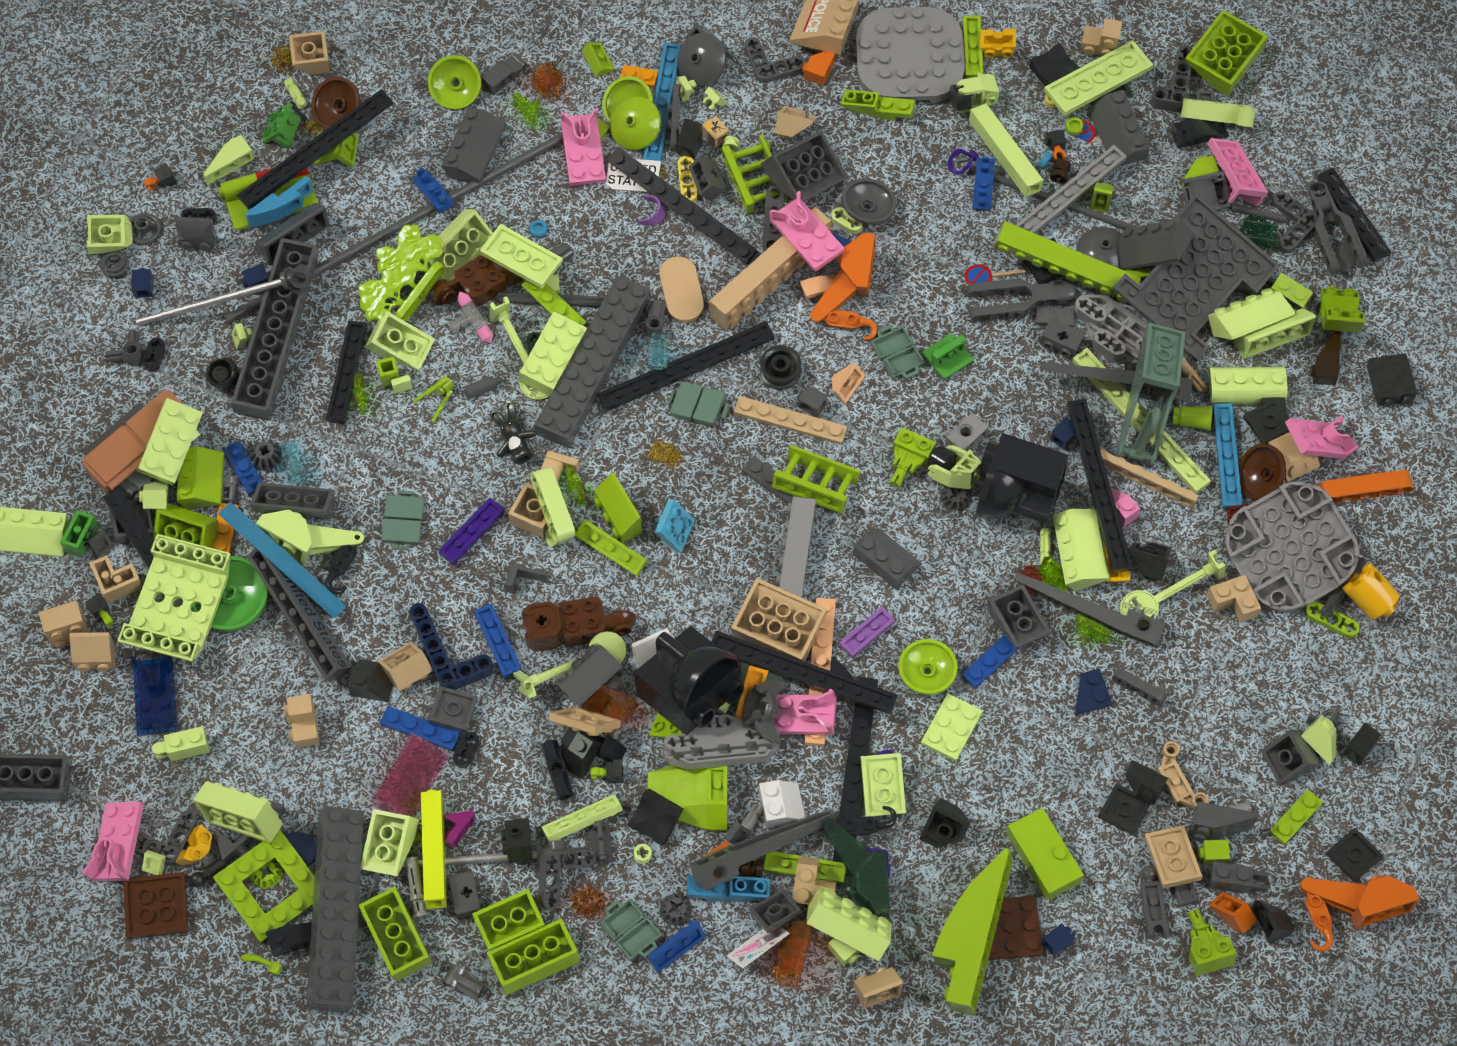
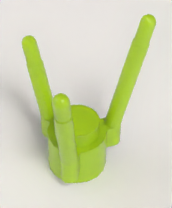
(442, 387)

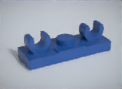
(983, 183)
(432, 191)
(243, 467)
(676, 946)

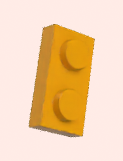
(647, 75)

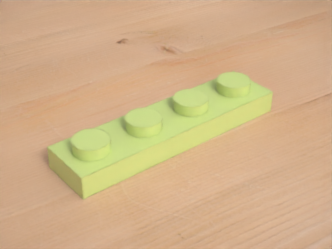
(582, 818)

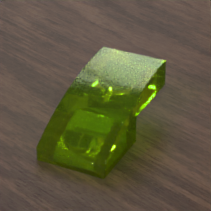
(360, 395)
(575, 484)

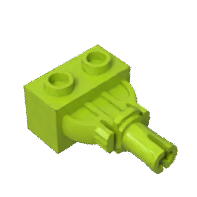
(910, 452)
(1208, 948)

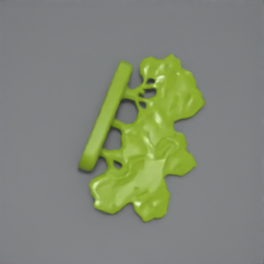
(399, 269)

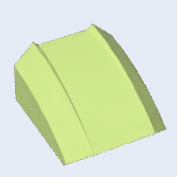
(108, 233)

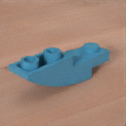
(275, 208)
(737, 889)

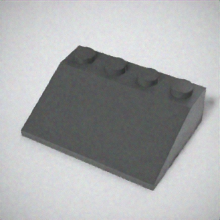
(805, 167)

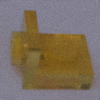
(281, 54)
(664, 453)

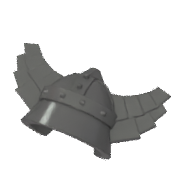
(762, 709)

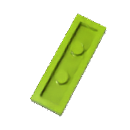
(1296, 817)

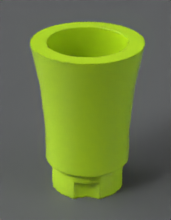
(1193, 417)

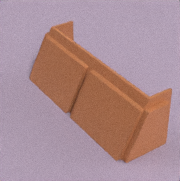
(122, 450)

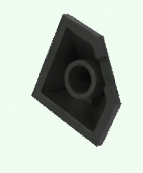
(1151, 559)
(369, 681)
(578, 751)
(945, 824)
(1273, 921)

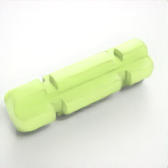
(295, 93)
(1045, 543)

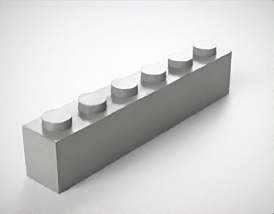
(796, 545)

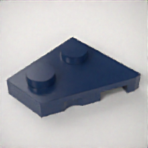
(1092, 692)

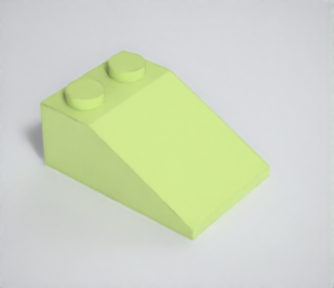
(399, 339)
(388, 842)

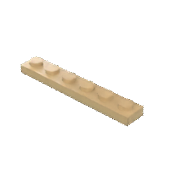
(790, 420)
(1149, 480)

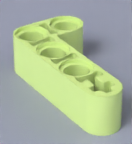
(1218, 111)
(553, 507)

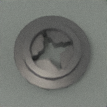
(115, 256)
(955, 503)
(673, 917)

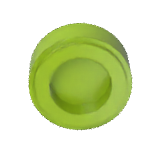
(1074, 126)

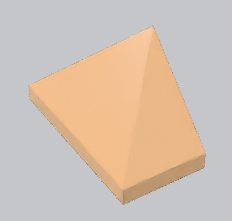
(847, 381)

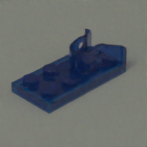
(154, 696)

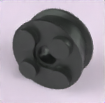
(780, 356)

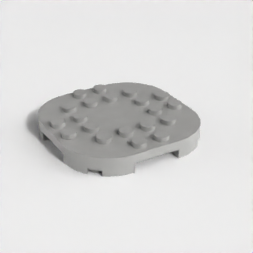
(910, 53)
(1292, 546)

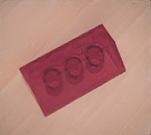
(409, 776)

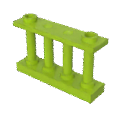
(736, 173)
(803, 488)

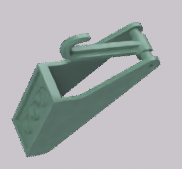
(1160, 366)

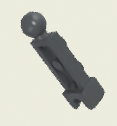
(1153, 903)

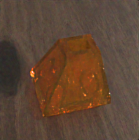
(612, 704)

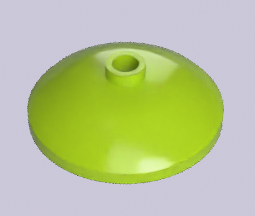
(445, 73)
(622, 89)
(644, 127)
(932, 656)

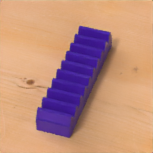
(471, 531)

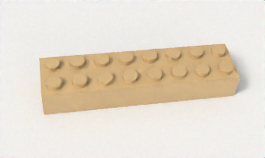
(758, 280)

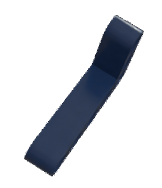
(439, 654)

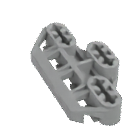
(1111, 329)
(719, 744)

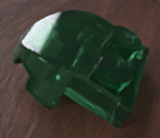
(1260, 231)

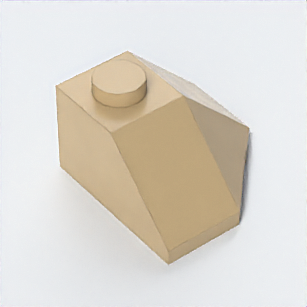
(792, 121)

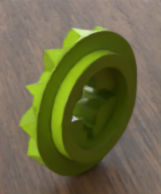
(269, 880)

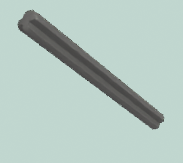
(572, 300)

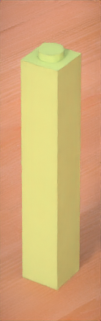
(1005, 150)

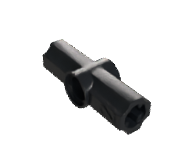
(559, 780)

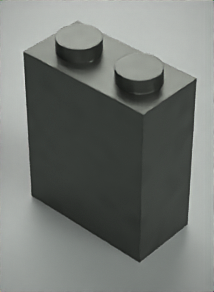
(1391, 379)

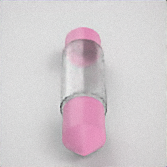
(475, 317)

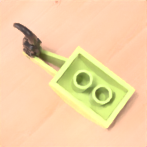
(301, 540)

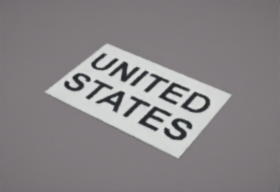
(617, 180)

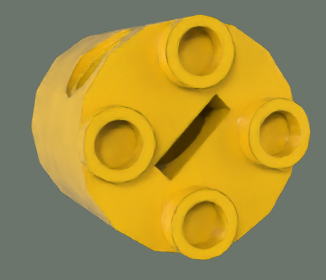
(1372, 592)

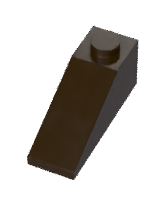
(1327, 363)

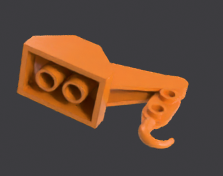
(852, 279)
(1367, 903)

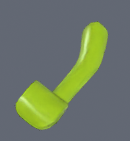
(275, 968)

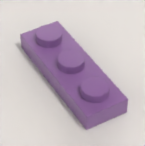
(867, 632)

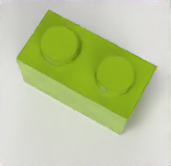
(1292, 291)

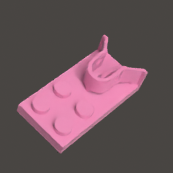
(583, 148)
(1239, 171)
(806, 233)
(1321, 438)
(807, 714)
(116, 842)

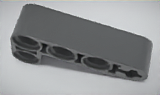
(1172, 95)

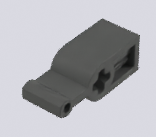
(502, 73)

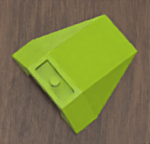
(698, 791)

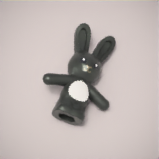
(511, 431)

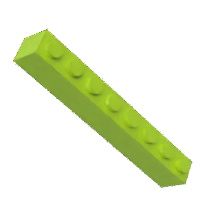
(1060, 259)

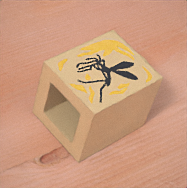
(714, 131)

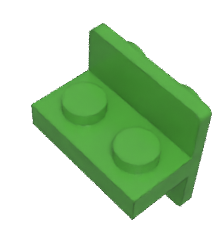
(281, 126)
(948, 355)

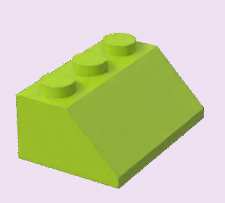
(201, 478)
(617, 509)
(185, 525)
(508, 919)

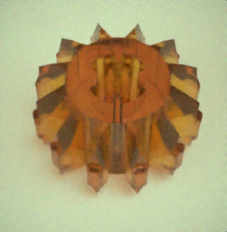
(587, 893)

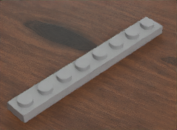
(1072, 190)

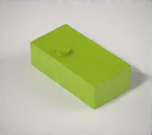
(1044, 854)
(395, 933)
(533, 957)

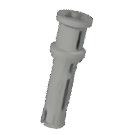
(417, 895)

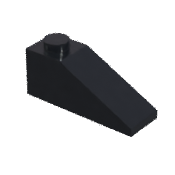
(1197, 131)
(289, 938)

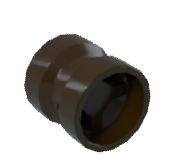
(1061, 170)
(757, 868)

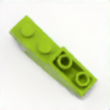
(881, 107)

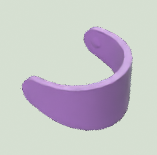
(657, 217)

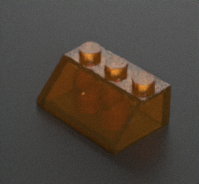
(792, 955)

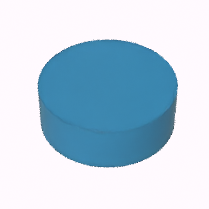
(1045, 160)
(538, 229)

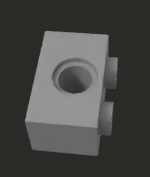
(970, 425)

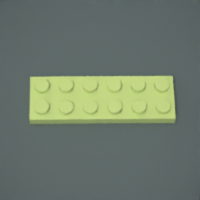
(1098, 78)

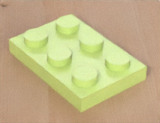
(951, 727)
(882, 784)

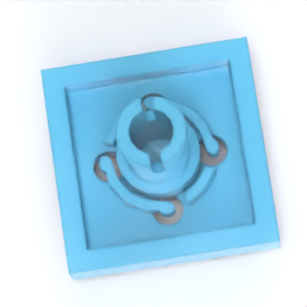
(671, 523)

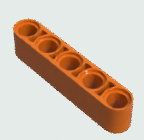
(1368, 486)

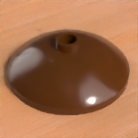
(330, 96)
(1255, 471)

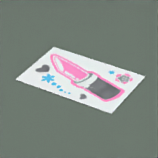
(756, 946)

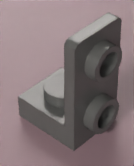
(518, 571)

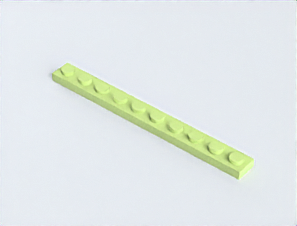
(1168, 449)

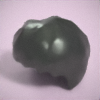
(222, 373)

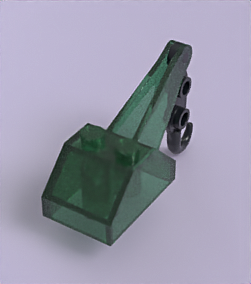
(867, 869)

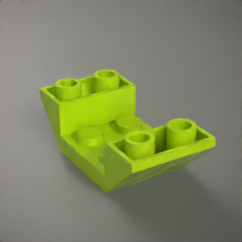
(1340, 310)

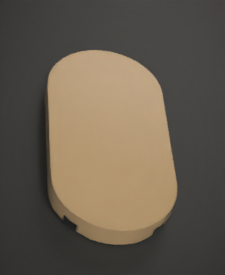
(681, 289)

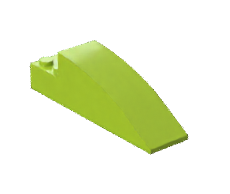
(969, 934)

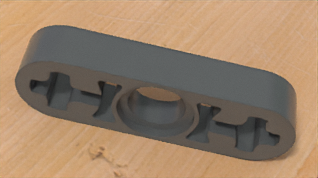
(1135, 684)

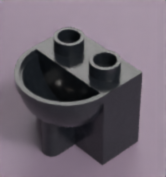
(1020, 479)
(689, 679)

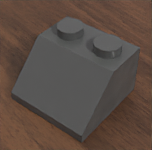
(1290, 756)

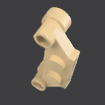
(1176, 782)

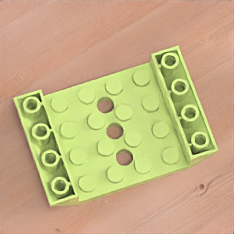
(184, 573)

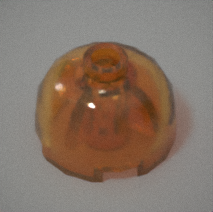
(545, 77)

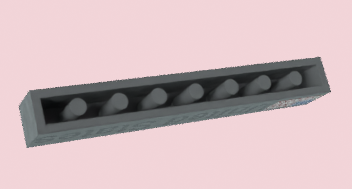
(302, 618)

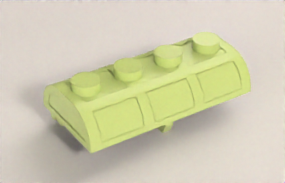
(1246, 384)

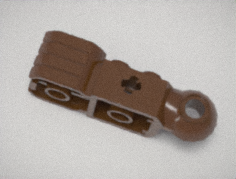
(478, 279)
(571, 623)

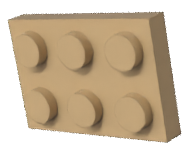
(584, 720)
(1173, 857)

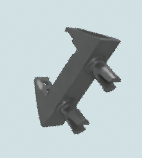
(239, 846)

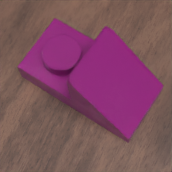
(461, 823)

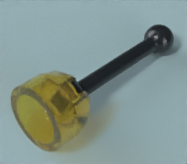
(311, 125)

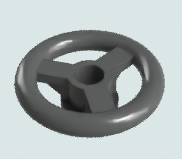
(143, 227)

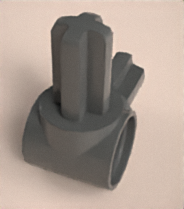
(130, 352)

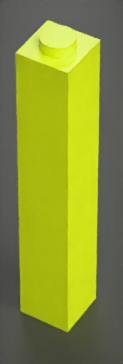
(433, 849)

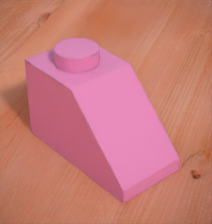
(1126, 507)

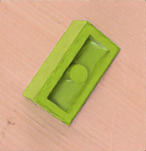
(597, 59)

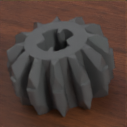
(266, 460)

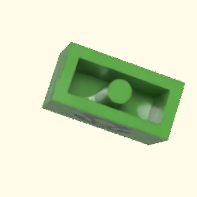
(79, 530)

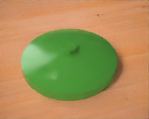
(242, 598)

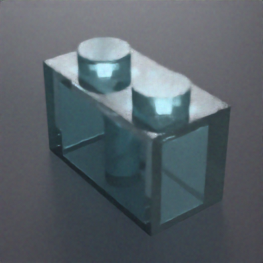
(659, 351)
(294, 462)

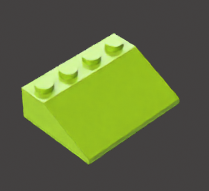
(1226, 52)

